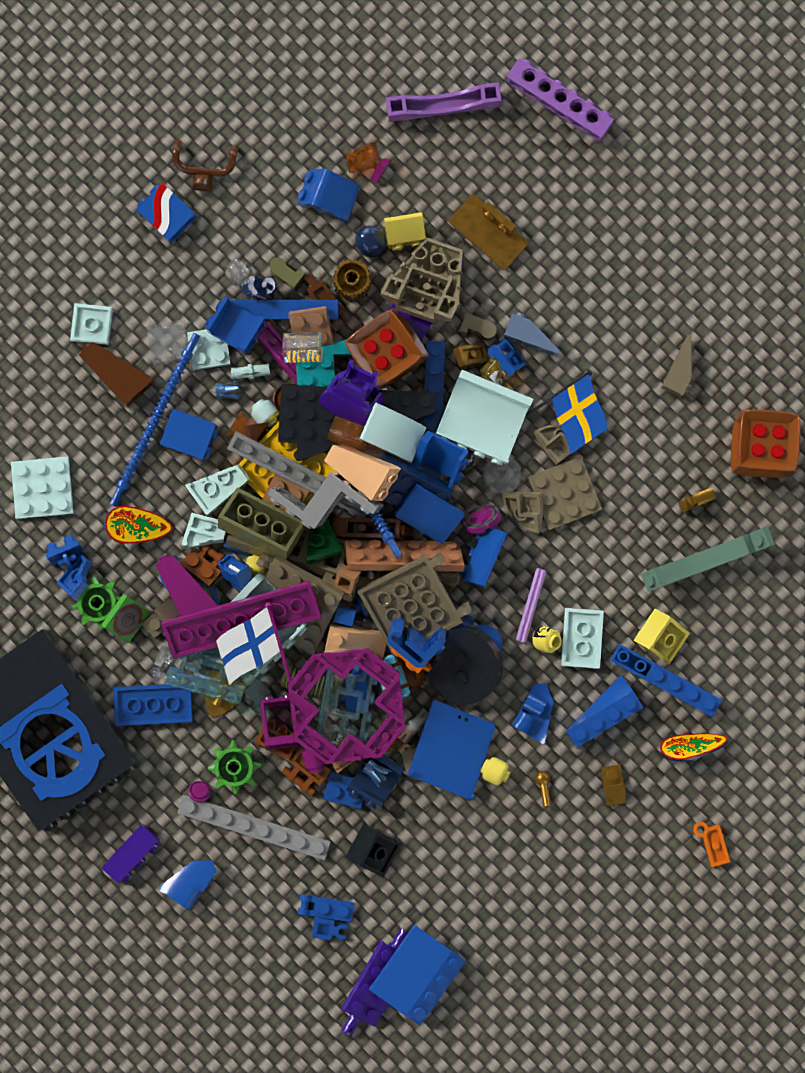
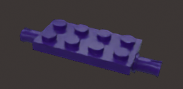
(363, 1003)

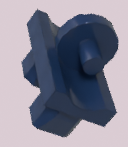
(260, 288)

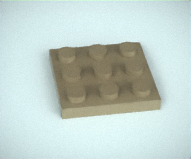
(566, 493)

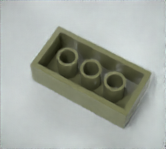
(260, 524)

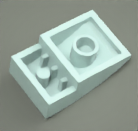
(393, 432)

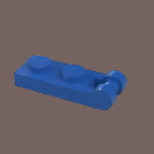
(326, 908)

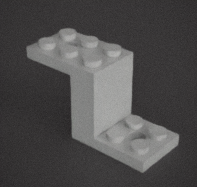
(323, 501)

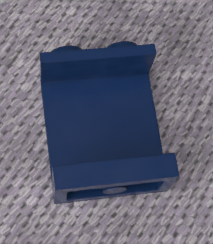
(365, 788)

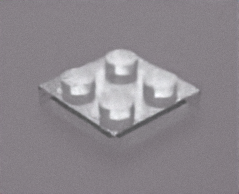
(167, 341)

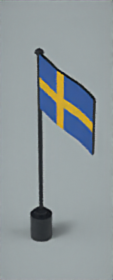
(576, 413)

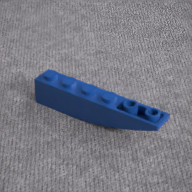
(666, 681)

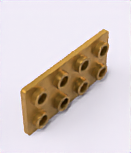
(489, 231)

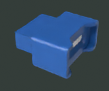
(235, 572)

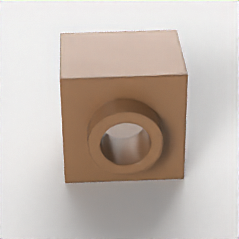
(346, 579)

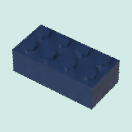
(409, 477)

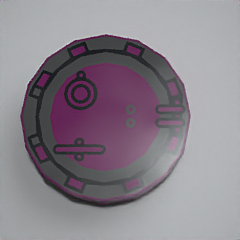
(482, 518)

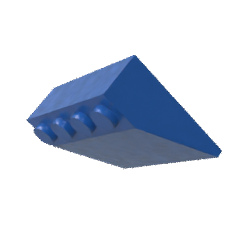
(417, 974)

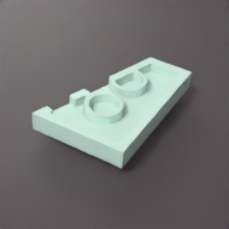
(216, 489)

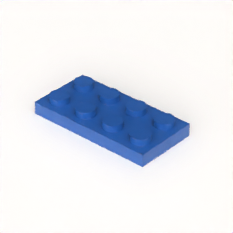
(152, 705)

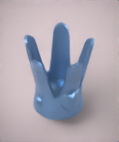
(222, 389)
(375, 772)

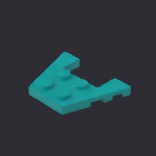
(321, 372)

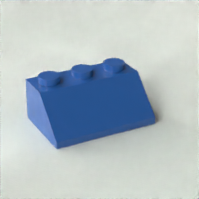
(483, 557)

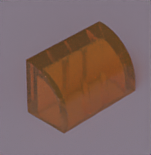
(347, 433)

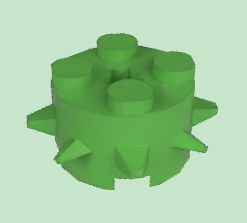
(89, 597)
(228, 776)

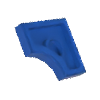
(74, 579)

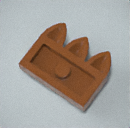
(284, 753)

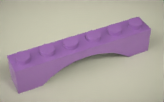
(471, 99)

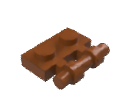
(200, 567)
(299, 764)

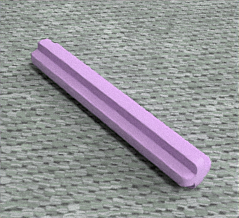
(531, 605)

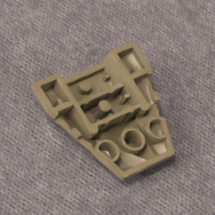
(427, 282)

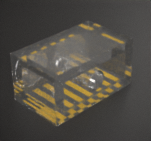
(302, 347)

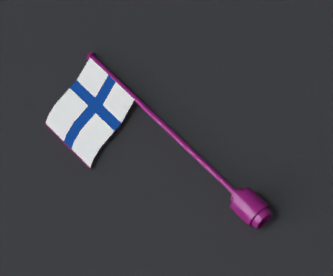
(252, 646)

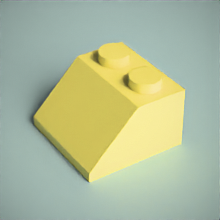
(404, 231)
(662, 636)

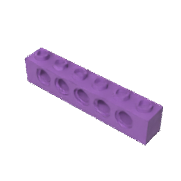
(562, 109)

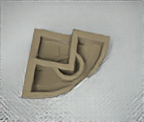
(553, 443)
(526, 508)

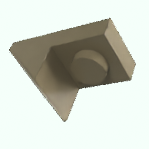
(163, 612)

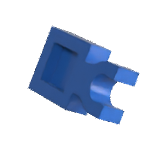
(325, 928)

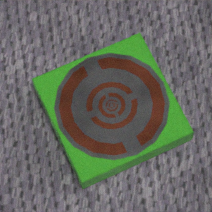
(125, 618)

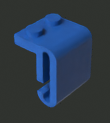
(329, 193)
(415, 646)

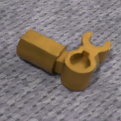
(697, 499)

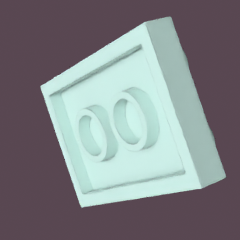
(582, 638)

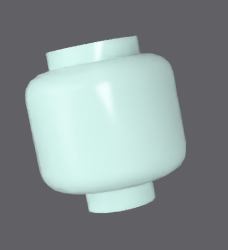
(264, 412)

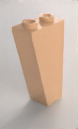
(366, 473)

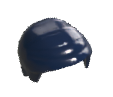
(370, 241)

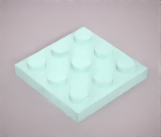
(42, 487)

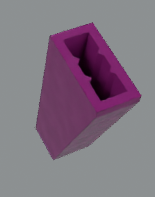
(182, 587)

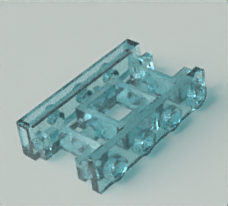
(202, 683)
(331, 700)

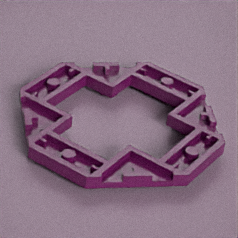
(341, 664)

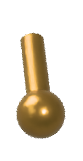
(543, 778)

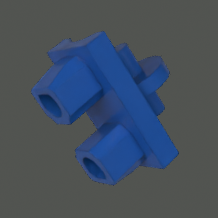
(64, 554)

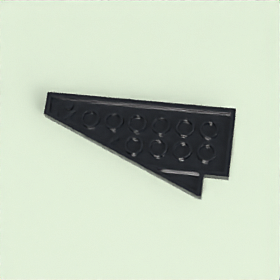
(308, 422)

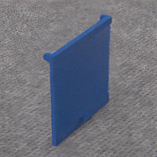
(451, 750)

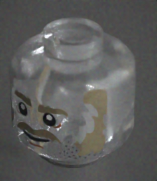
(238, 272)

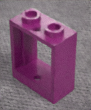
(281, 741)

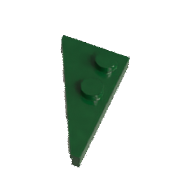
(322, 543)

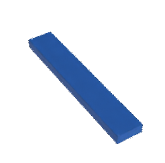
(280, 308)

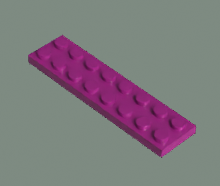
(202, 628)

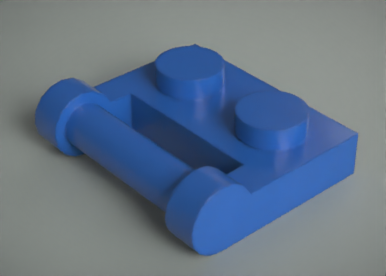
(510, 362)

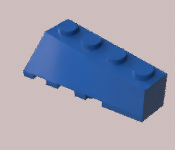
(609, 709)

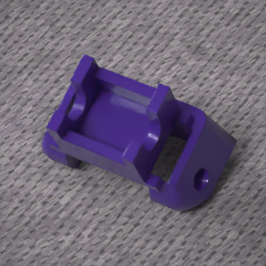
(348, 394)

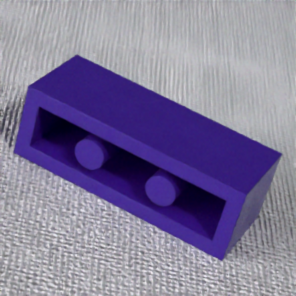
(131, 854)

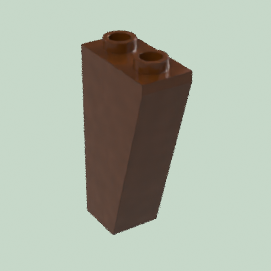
(366, 530)

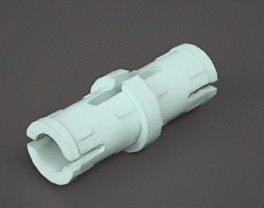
(250, 371)

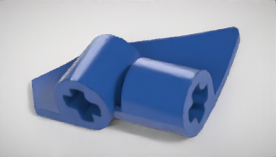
(535, 713)
(189, 882)

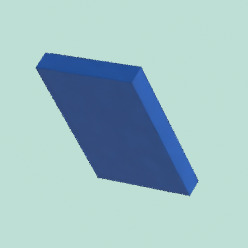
(429, 514)

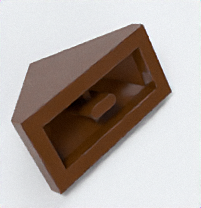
(256, 431)

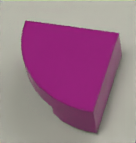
(380, 169)

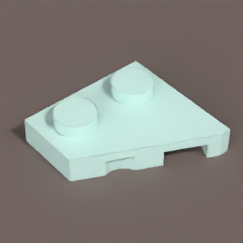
(202, 531)

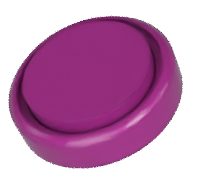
(199, 791)

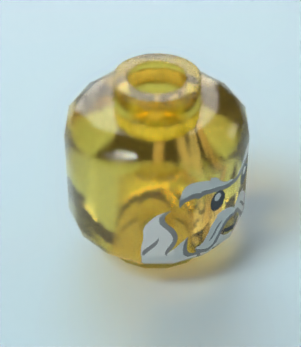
(492, 372)

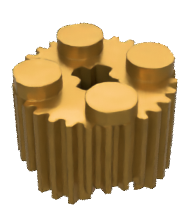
(349, 290)

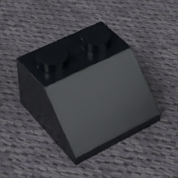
(373, 850)

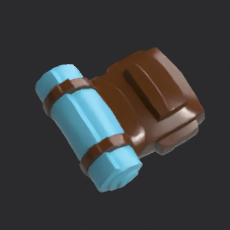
(408, 678)

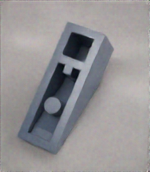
(528, 334)

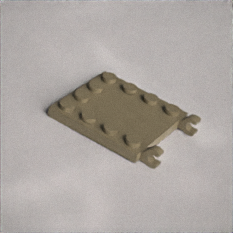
(286, 574)
(413, 595)

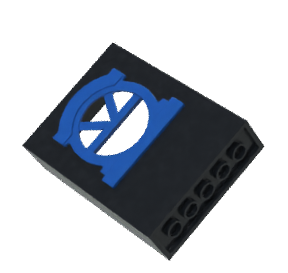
(40, 681)

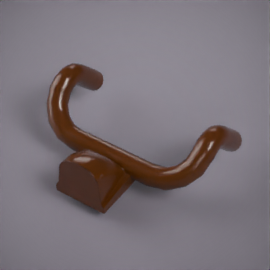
(203, 176)

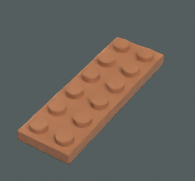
(379, 557)

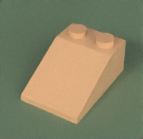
(346, 637)

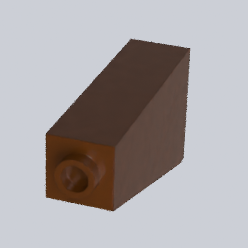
(119, 376)

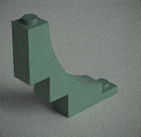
(707, 559)

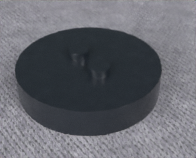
(466, 667)

